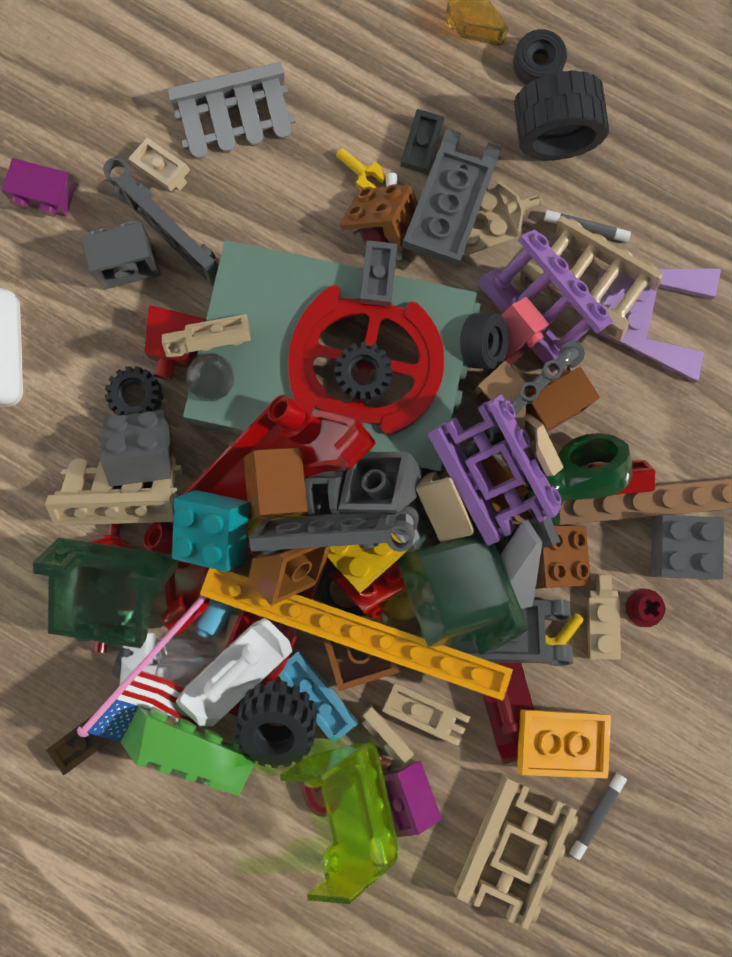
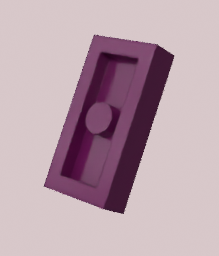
(411, 800)

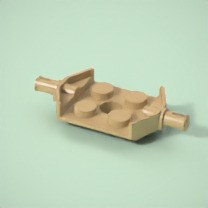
(503, 216)

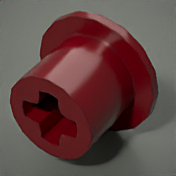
(372, 234)
(645, 608)

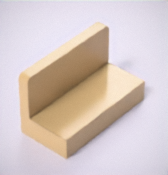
(444, 507)

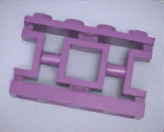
(473, 480)

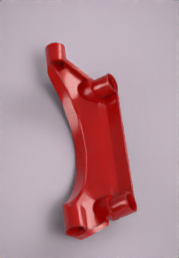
(326, 445)

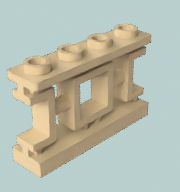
(541, 860)

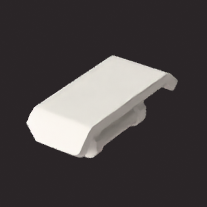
(234, 673)

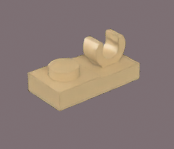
(160, 165)

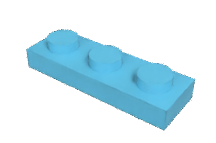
(332, 713)

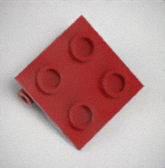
(380, 590)

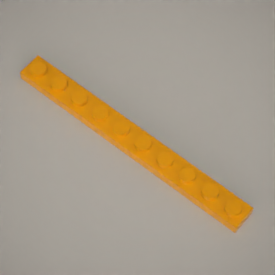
(361, 634)

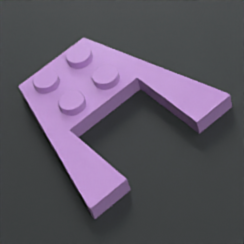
(674, 358)

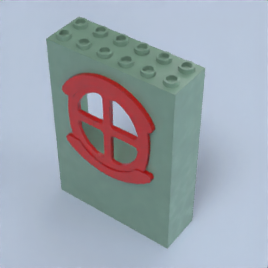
(289, 307)

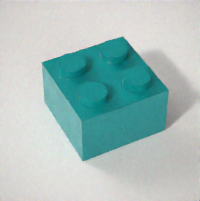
(210, 530)

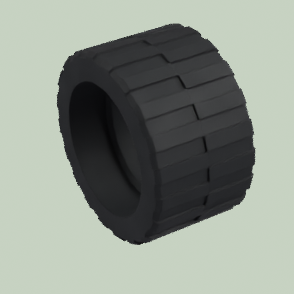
(561, 115)

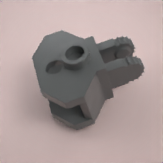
(324, 492)

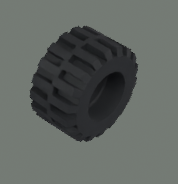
(272, 743)

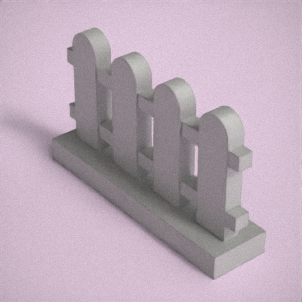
(239, 84)

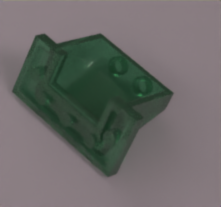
(102, 590)
(462, 593)

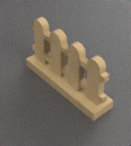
(107, 505)

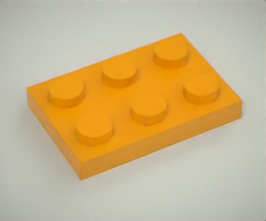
(563, 744)

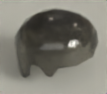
(210, 377)

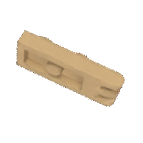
(424, 713)

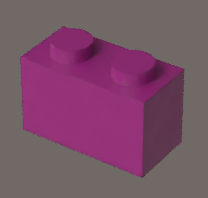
(38, 188)

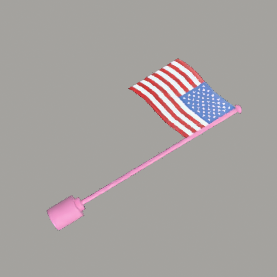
(143, 691)

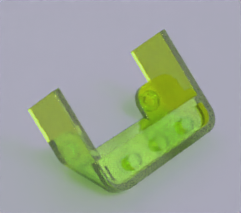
(358, 819)

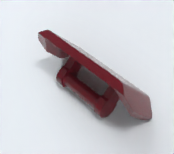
(505, 713)

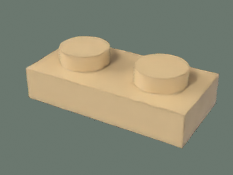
(395, 744)

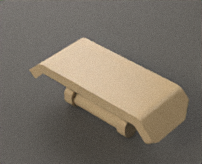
(542, 446)

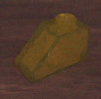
(476, 21)

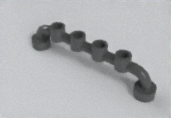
(570, 356)

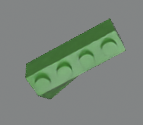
(187, 751)

